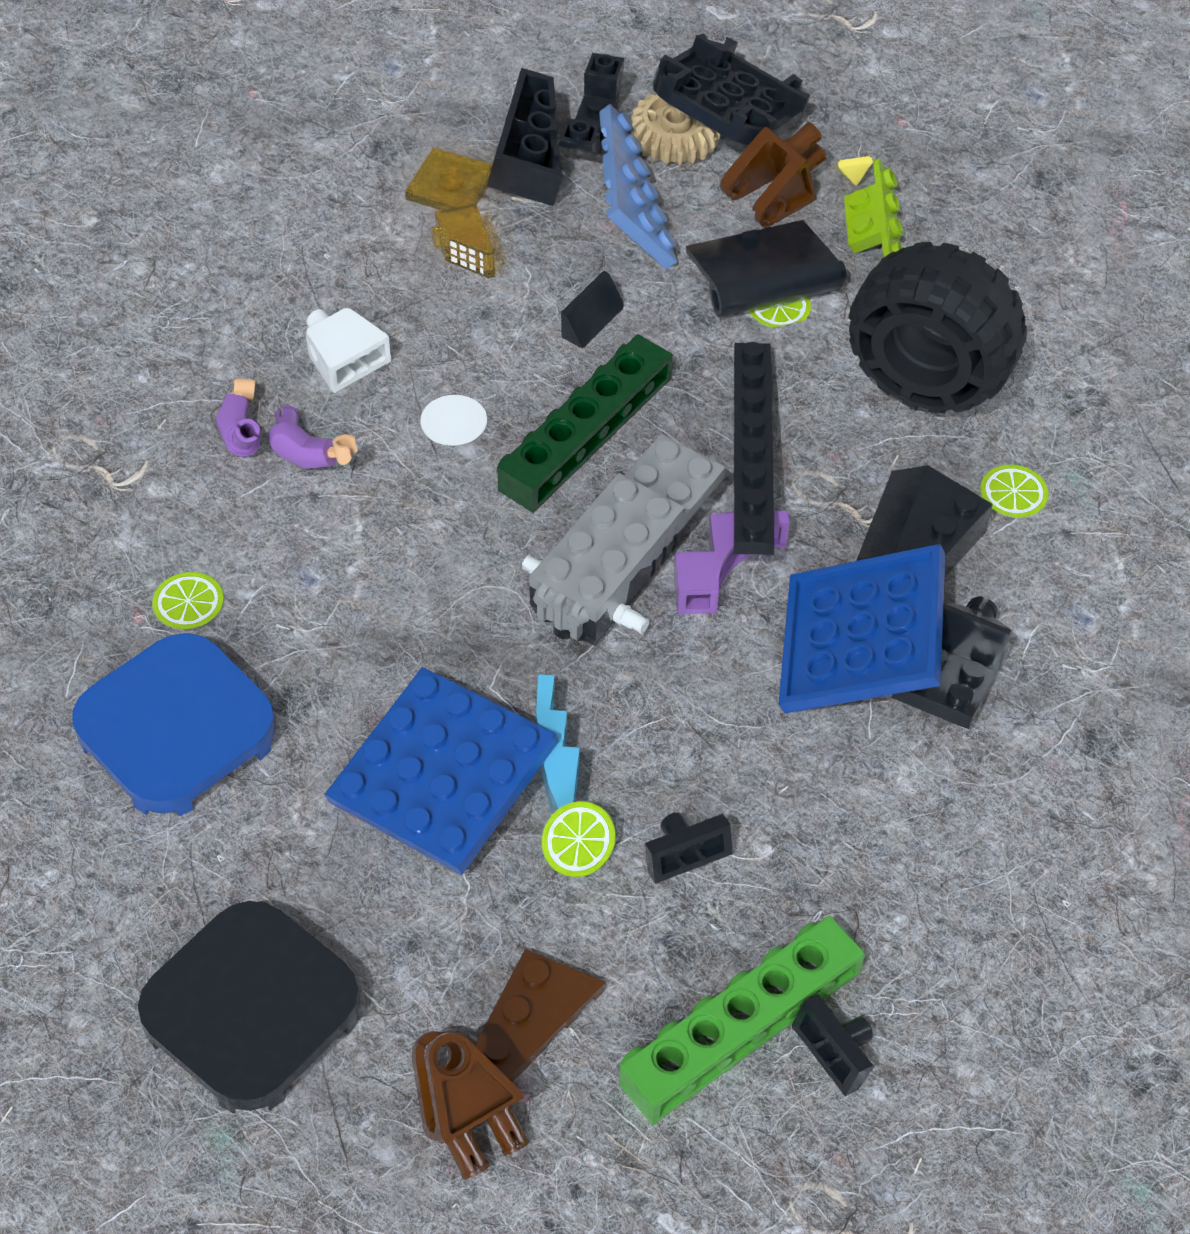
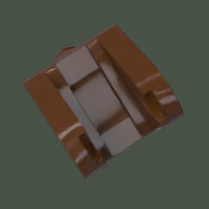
(782, 162)
(462, 1096)

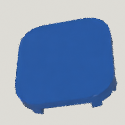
(173, 722)

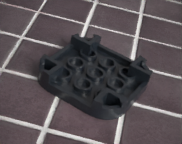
(728, 91)
(249, 1005)

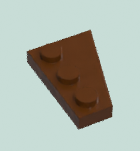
(533, 1009)

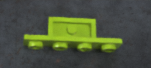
(873, 213)

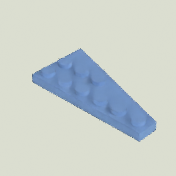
(631, 192)

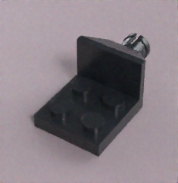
(969, 662)

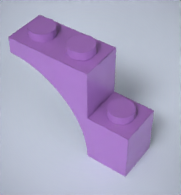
(702, 573)

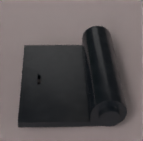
(766, 267)

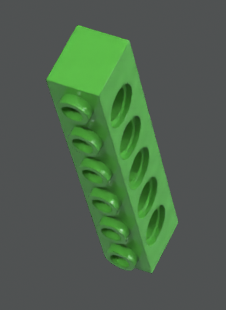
(662, 1091)

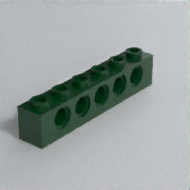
(584, 423)

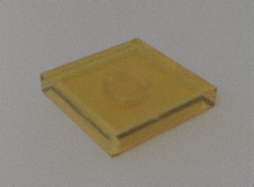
(448, 180)

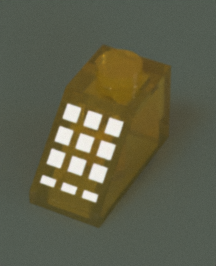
(464, 239)

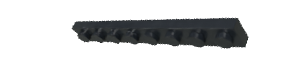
(753, 450)

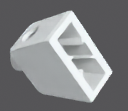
(345, 346)

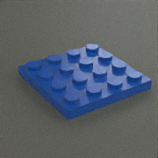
(863, 629)
(441, 769)

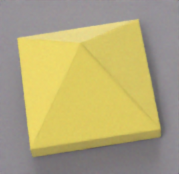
(854, 168)

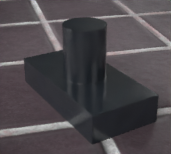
(687, 846)
(835, 1044)

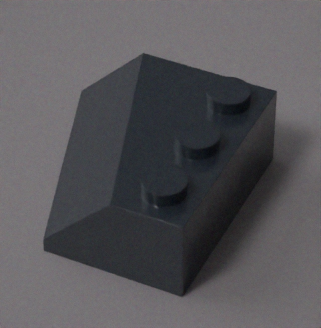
(926, 510)

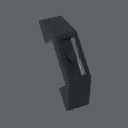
(601, 88)

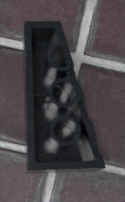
(528, 146)

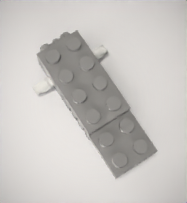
(620, 543)

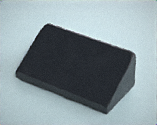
(591, 311)

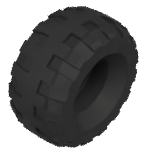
(957, 299)

